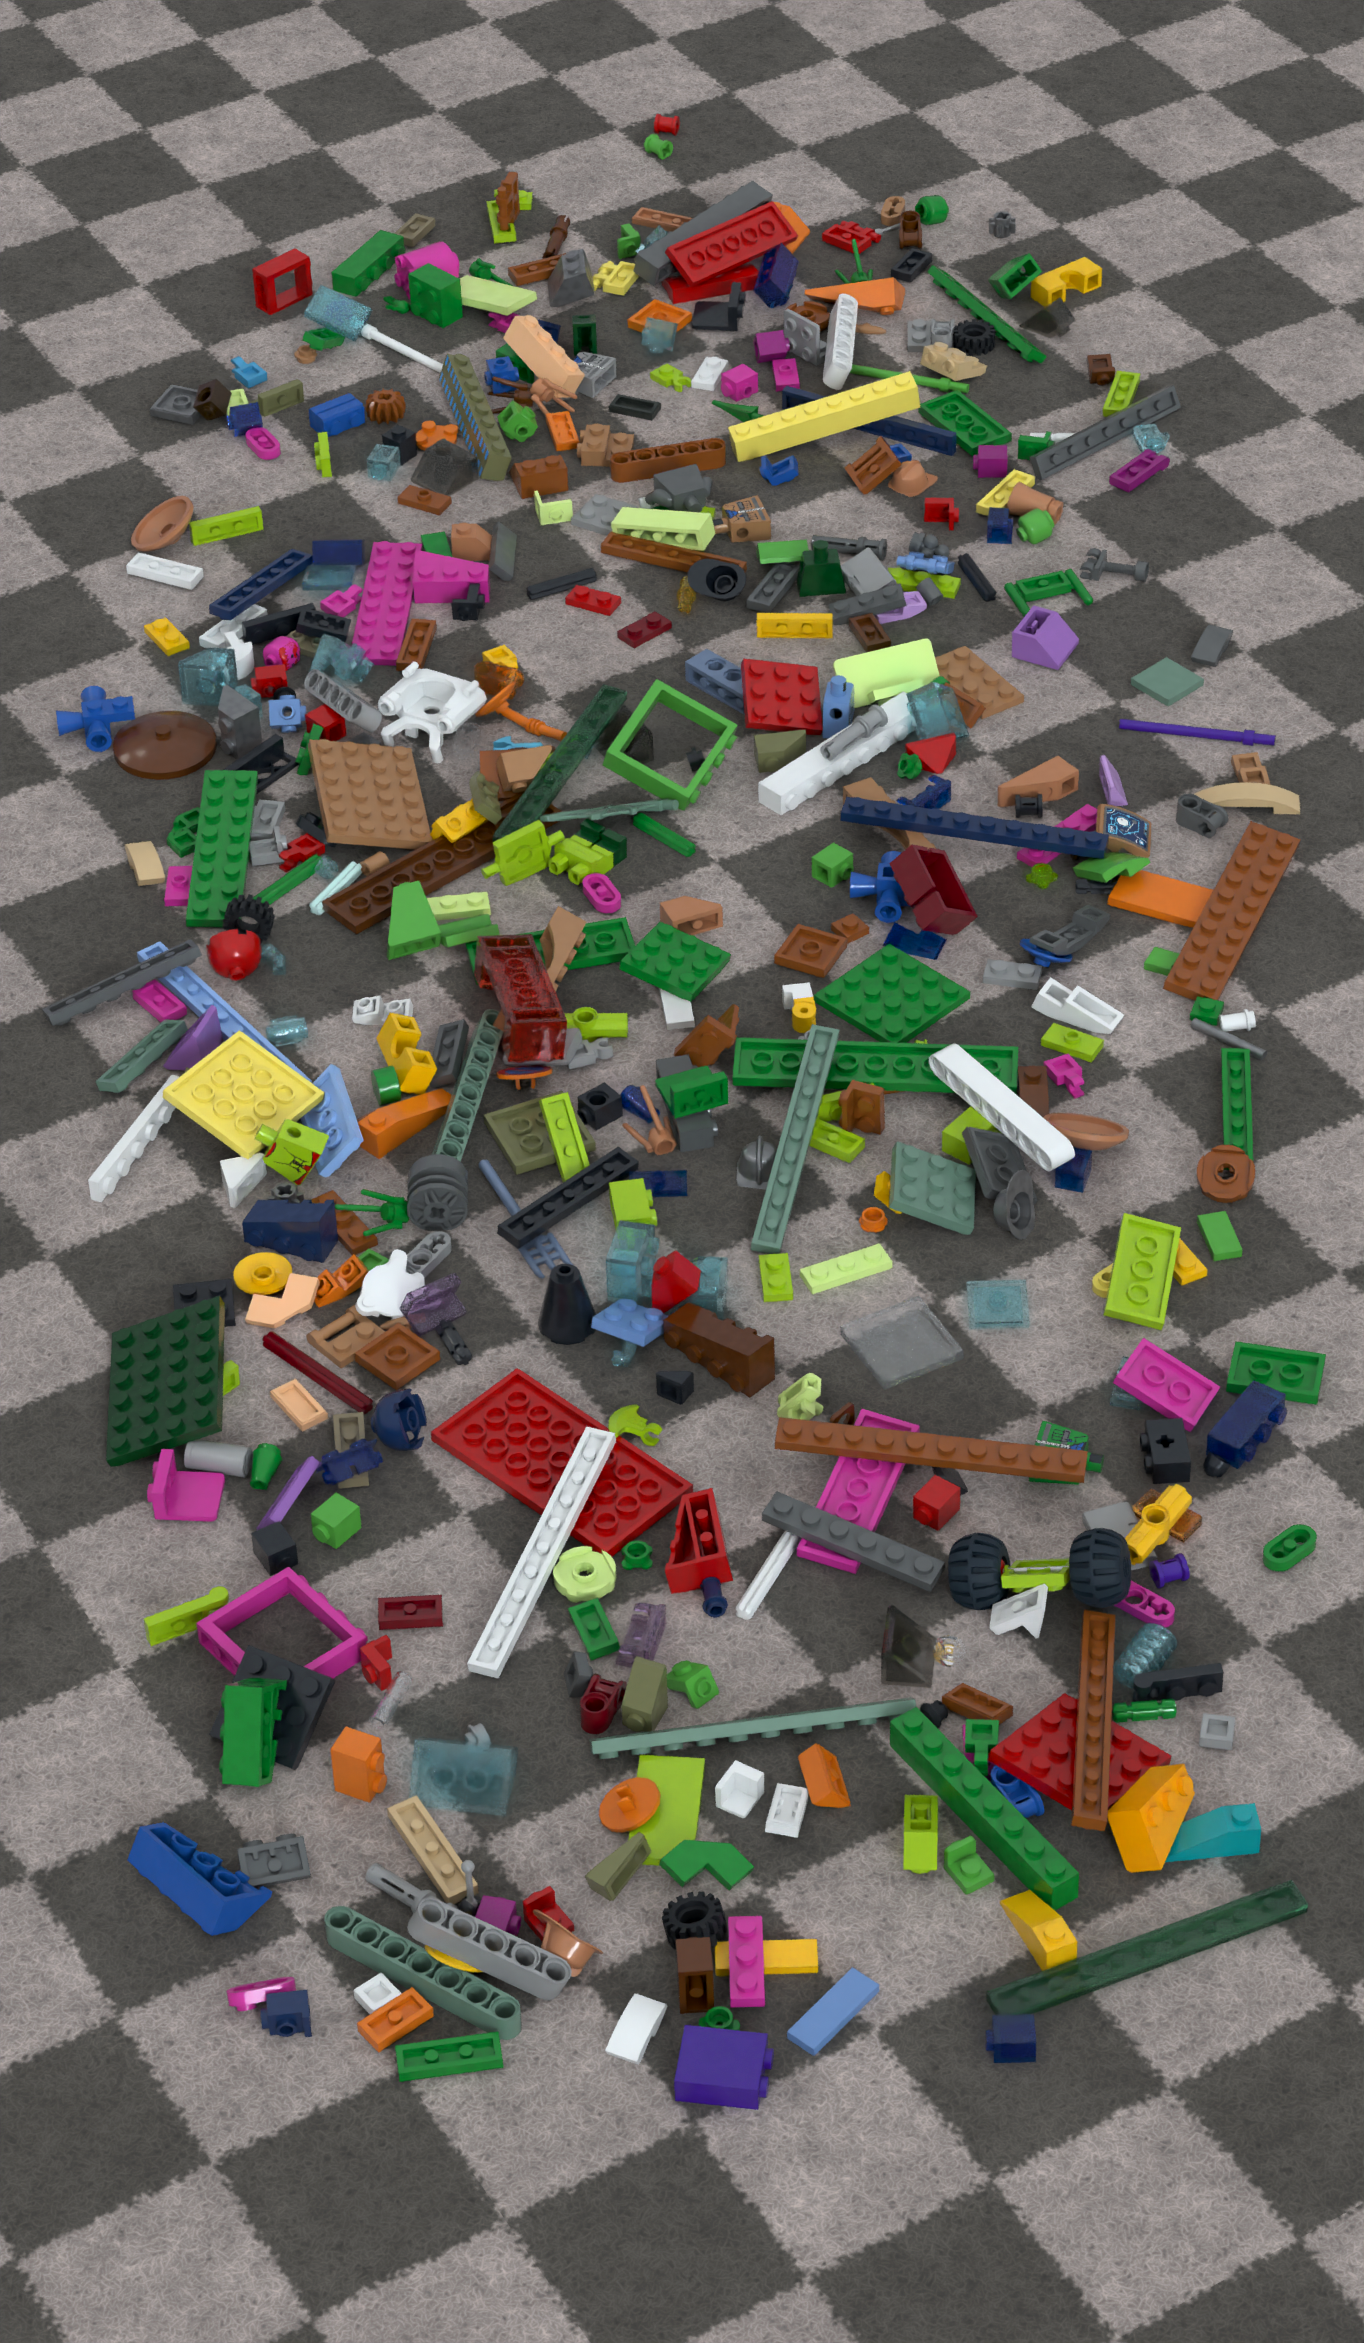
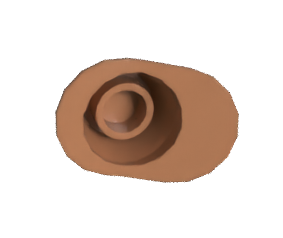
(911, 479)
(565, 1944)

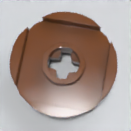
(813, 311)
(1220, 1189)

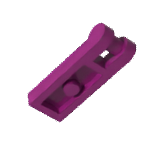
(1138, 470)

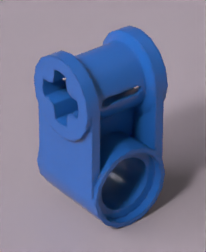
(1017, 1792)

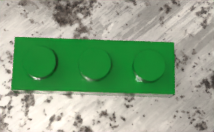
(449, 2056)

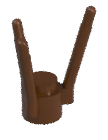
(520, 396)

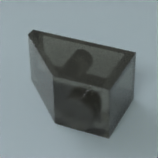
(1050, 320)

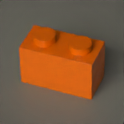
(358, 1764)

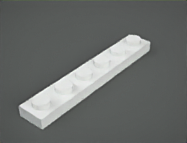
(131, 1145)

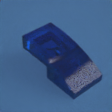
(924, 944)

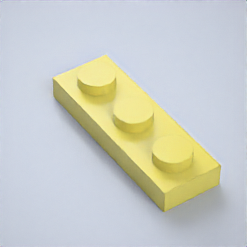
(1000, 494)

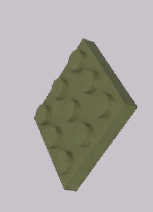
(524, 1135)

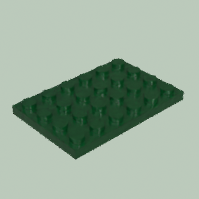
(166, 1382)

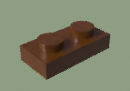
(869, 632)

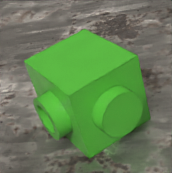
(832, 865)
(336, 1520)

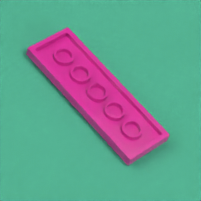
(857, 1492)

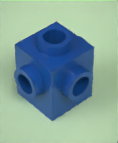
(500, 368)

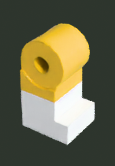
(801, 1001)

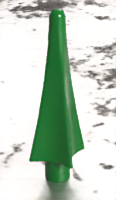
(741, 412)

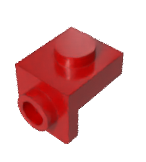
(941, 511)
(374, 1662)

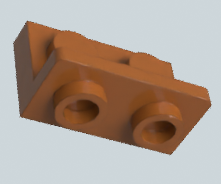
(862, 1108)

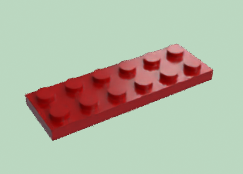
(731, 244)

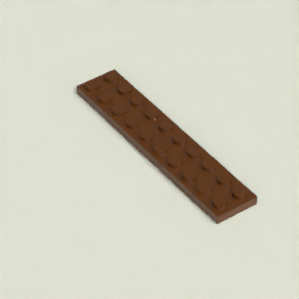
(431, 864)

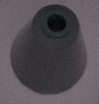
(566, 1307)

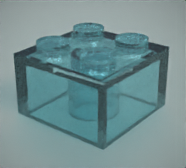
(631, 1262)

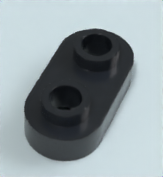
(311, 824)

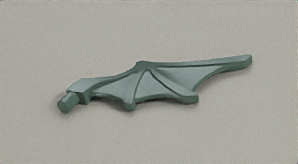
(611, 810)

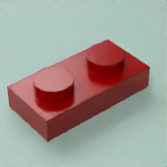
(593, 600)

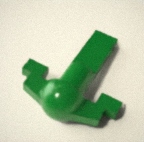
(400, 306)

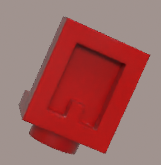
(544, 1902)

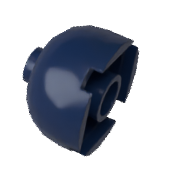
(397, 1415)

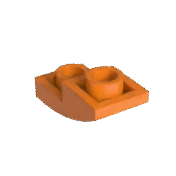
(341, 1282)

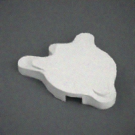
(387, 1286)

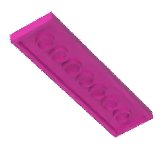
(386, 601)

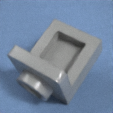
(268, 850)

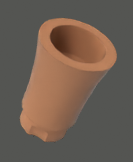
(1025, 499)

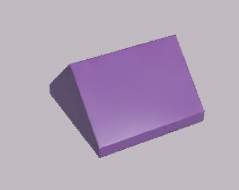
(197, 1042)

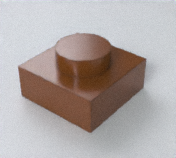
(850, 928)

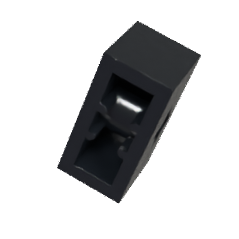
(1166, 1450)

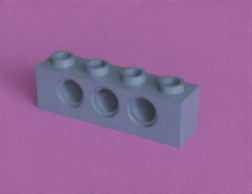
(717, 678)

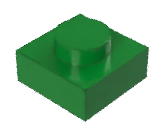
(1207, 1010)

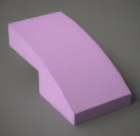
(915, 605)

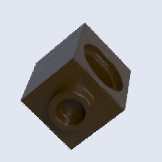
(212, 400)

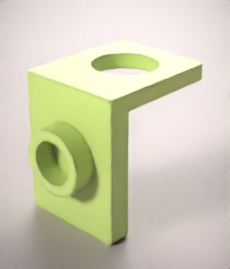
(553, 511)

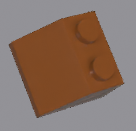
(541, 475)

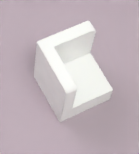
(739, 1789)

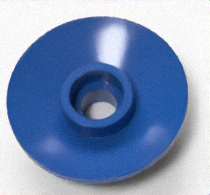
(1042, 956)

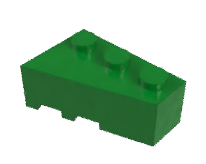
(248, 1731)

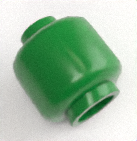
(932, 209)

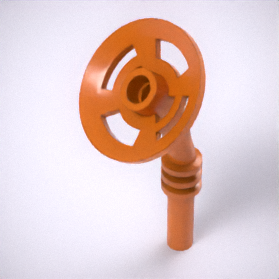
(534, 726)

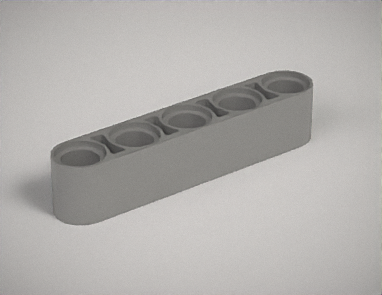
(343, 700)
(505, 1951)

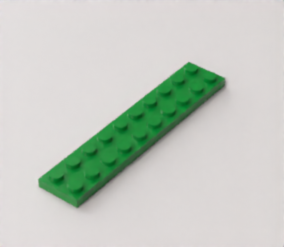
(885, 1064)

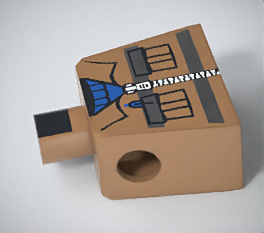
(744, 521)

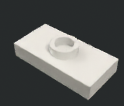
(787, 1810)

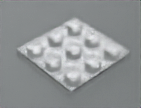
(901, 1342)

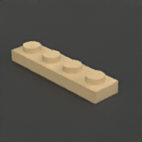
(430, 1848)

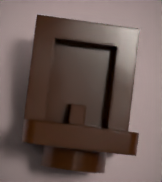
(1100, 369)

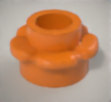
(873, 1220)

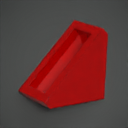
(934, 752)

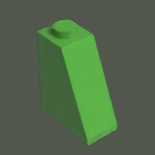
(411, 922)

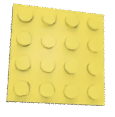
(239, 1091)

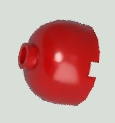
(234, 954)

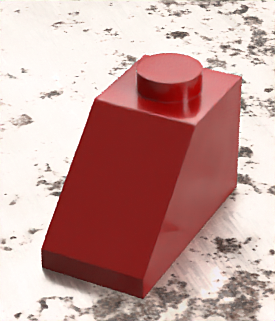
(673, 1281)

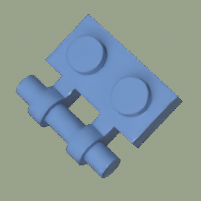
(933, 565)

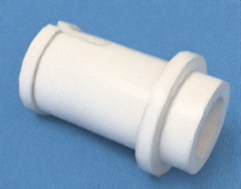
(1237, 1021)

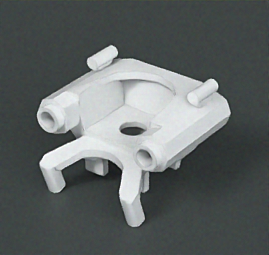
(429, 703)

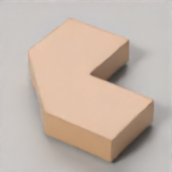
(296, 1299)

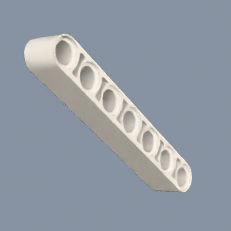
(840, 341)
(1001, 1107)

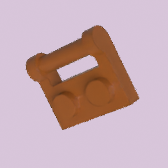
(873, 466)

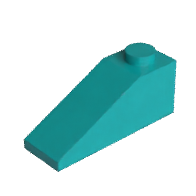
(1218, 1833)

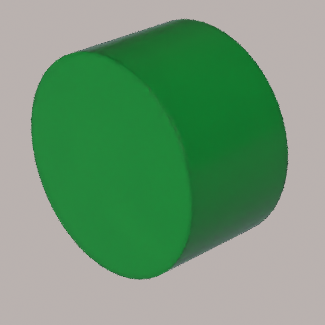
(386, 1085)

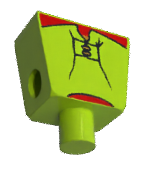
(292, 1149)

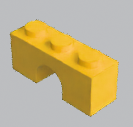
(1077, 275)
(398, 1044)

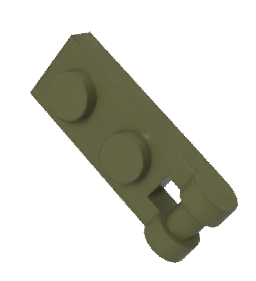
(485, 797)

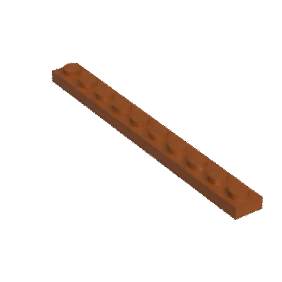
(931, 1450)
(1093, 1721)

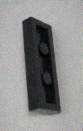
(272, 625)

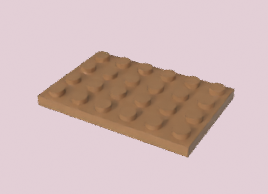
(369, 794)

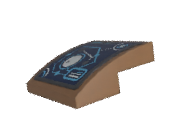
(1124, 829)

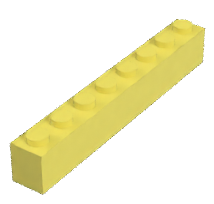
(824, 417)

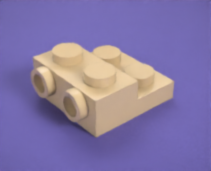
(951, 362)

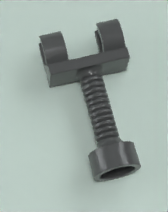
(1097, 566)

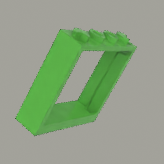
(649, 779)

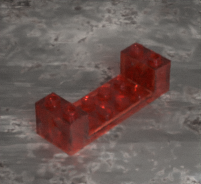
(532, 1011)

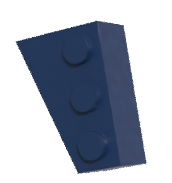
(293, 1228)

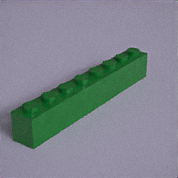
(984, 1809)

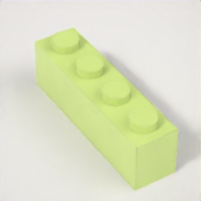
(669, 527)

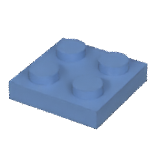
(630, 1322)

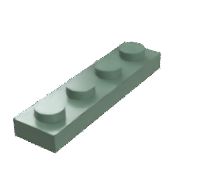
(141, 1056)

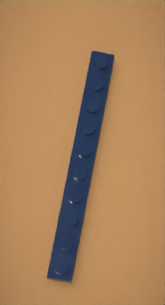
(975, 827)

